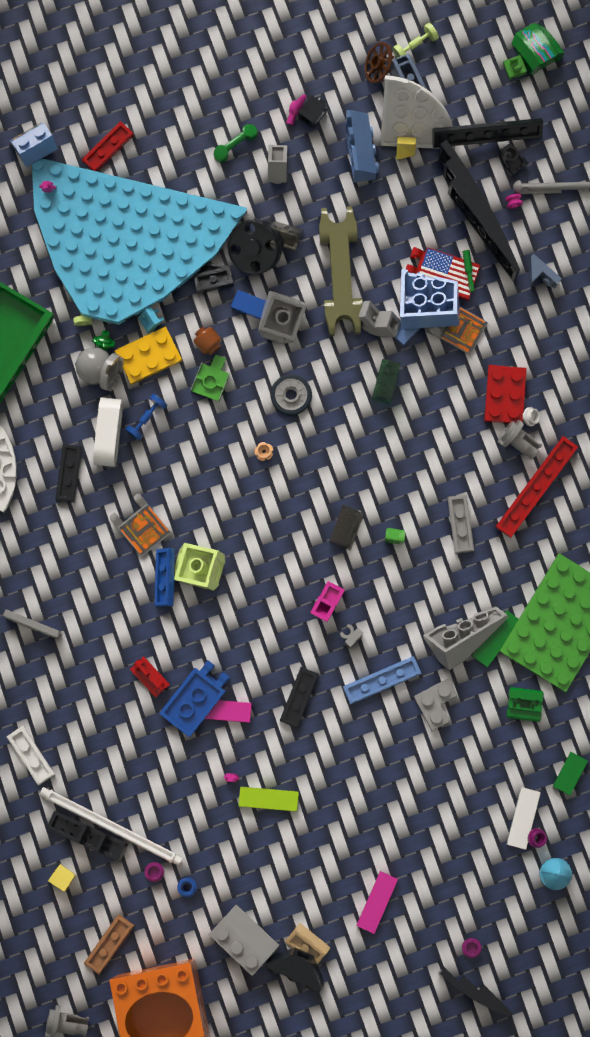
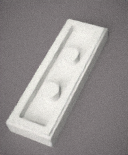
(30, 755)
(523, 818)

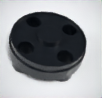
(255, 246)

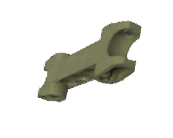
(338, 237)

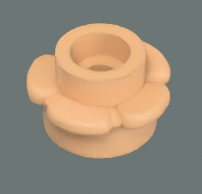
(263, 456)

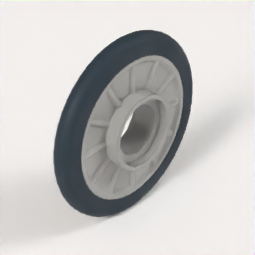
(294, 383)

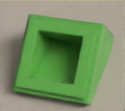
(395, 536)

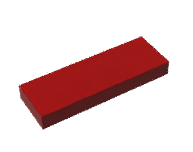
(107, 147)

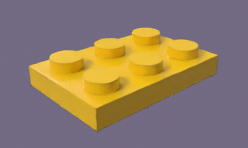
(149, 355)

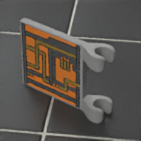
(463, 336)
(143, 528)

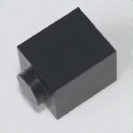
(312, 111)

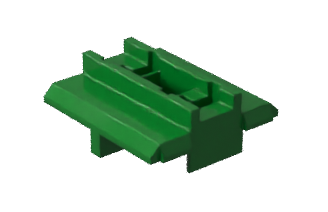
(525, 704)

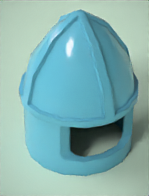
(555, 874)

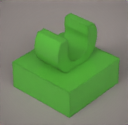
(514, 67)

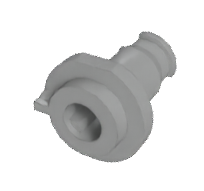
(519, 439)
(65, 1023)

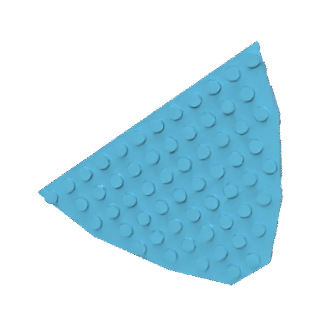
(124, 240)

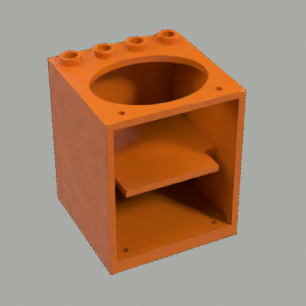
(160, 1002)

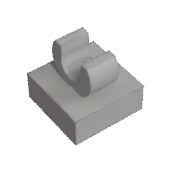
(353, 637)

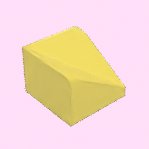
(405, 147)
(62, 878)

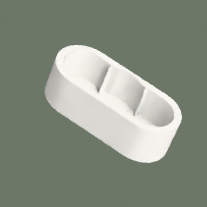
(108, 432)

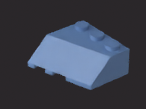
(360, 146)
(428, 301)

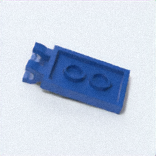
(194, 699)

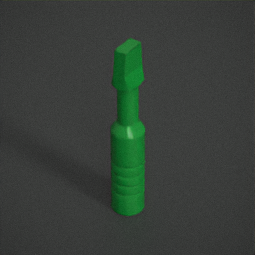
(468, 269)

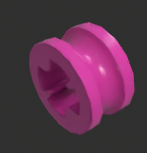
(514, 201)

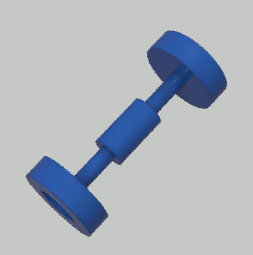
(147, 415)

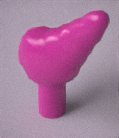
(294, 108)

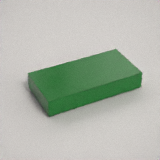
(570, 773)

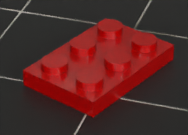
(505, 394)

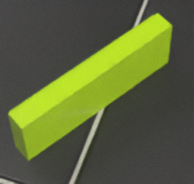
(268, 799)

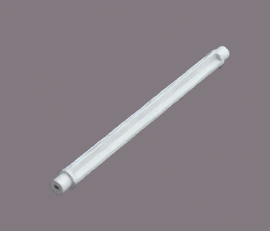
(110, 826)

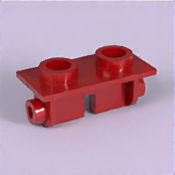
(149, 676)

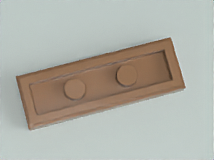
(109, 944)

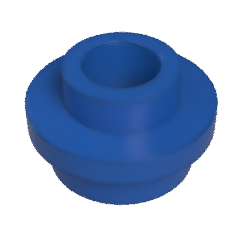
(182, 882)

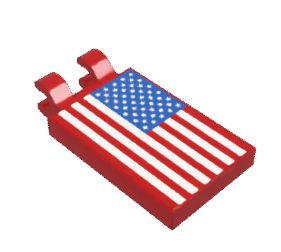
(439, 264)

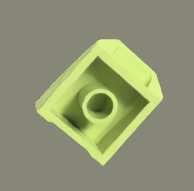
(199, 566)

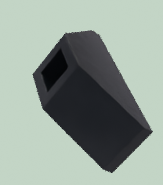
(297, 967)

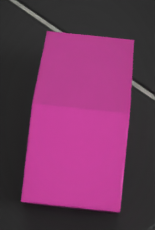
(327, 601)

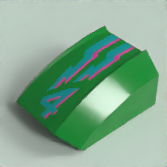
(536, 47)

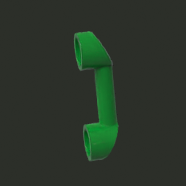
(221, 151)

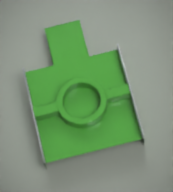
(211, 379)

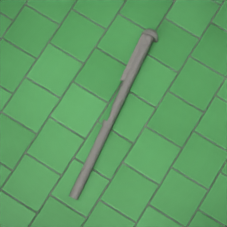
(545, 188)

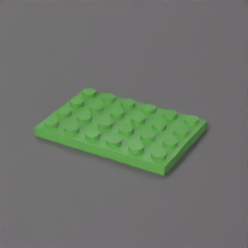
(554, 626)

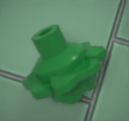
(104, 341)

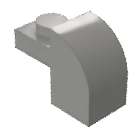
(378, 322)

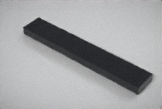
(488, 132)

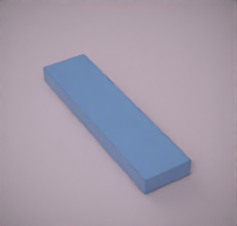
(382, 680)

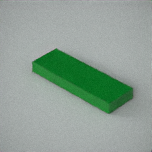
(491, 646)

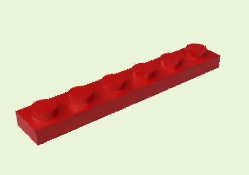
(536, 487)

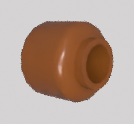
(207, 340)

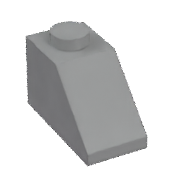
(277, 164)

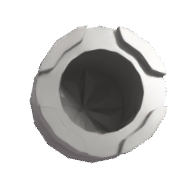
(97, 367)

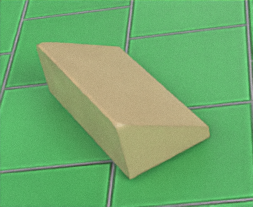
(308, 942)

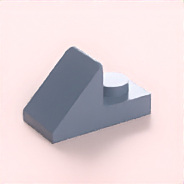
(539, 269)

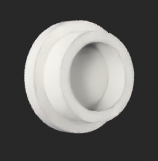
(531, 416)

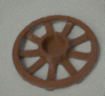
(378, 62)

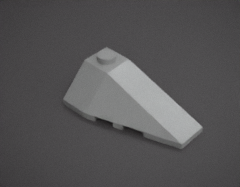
(458, 641)

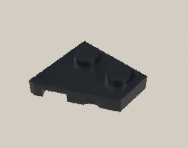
(212, 278)

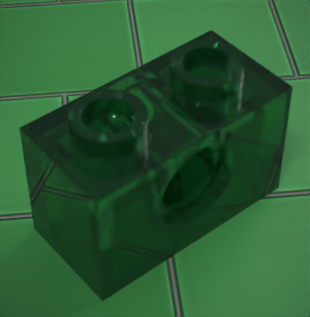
(386, 381)

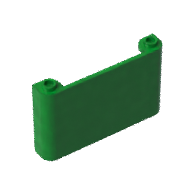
(21, 330)

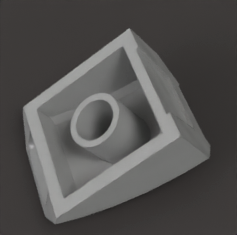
(281, 318)

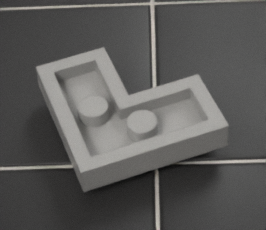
(431, 700)

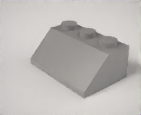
(244, 940)

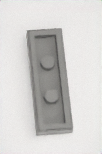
(460, 524)
(32, 624)

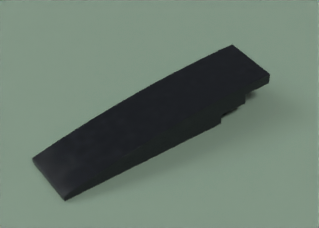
(476, 209)

